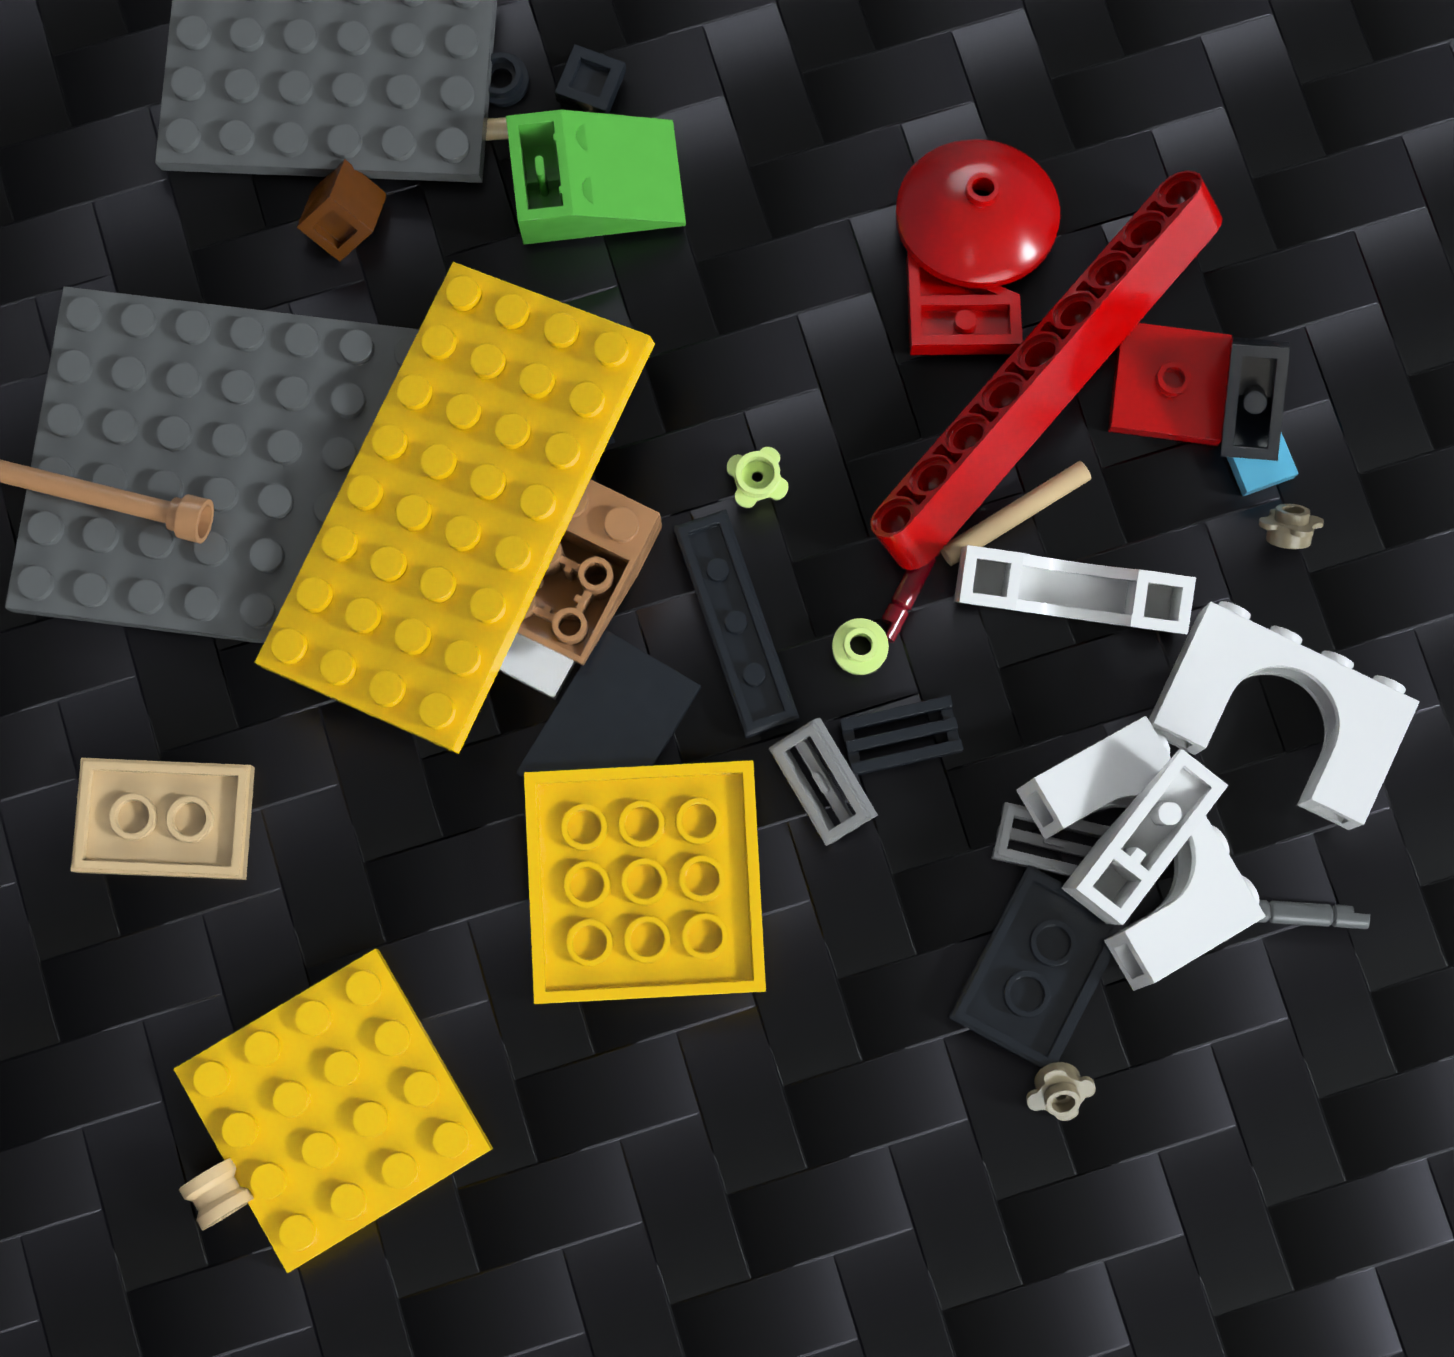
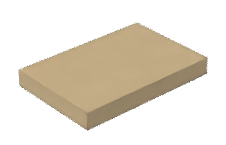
(163, 818)

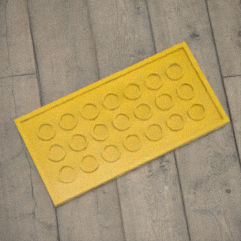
(455, 505)

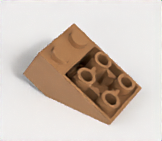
(590, 572)

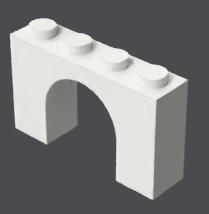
(1359, 713)
(1207, 893)

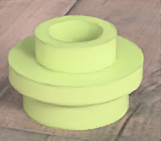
(853, 662)

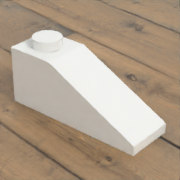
(1144, 839)

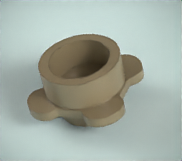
(1290, 526)
(1060, 1090)

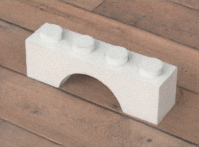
(1074, 589)

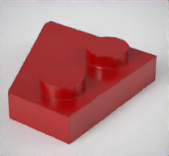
(960, 318)

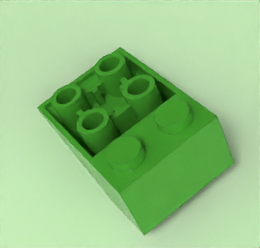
(593, 174)

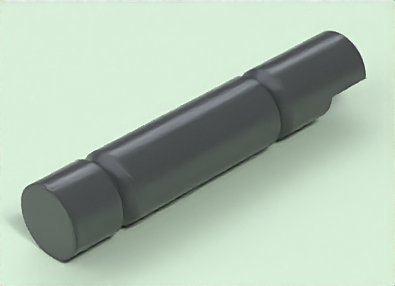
(1313, 914)

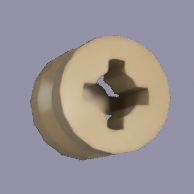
(216, 1193)

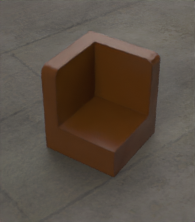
(342, 210)

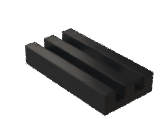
(947, 724)

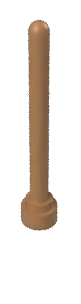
(186, 516)

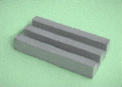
(841, 772)
(1006, 832)

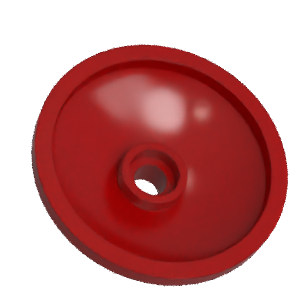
(971, 236)

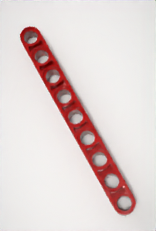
(1046, 371)

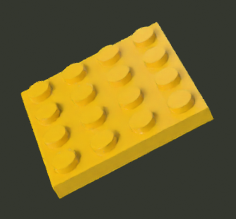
(644, 882)
(333, 1109)

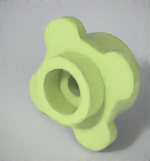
(763, 462)

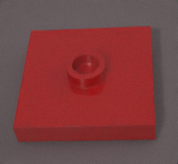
(1171, 384)

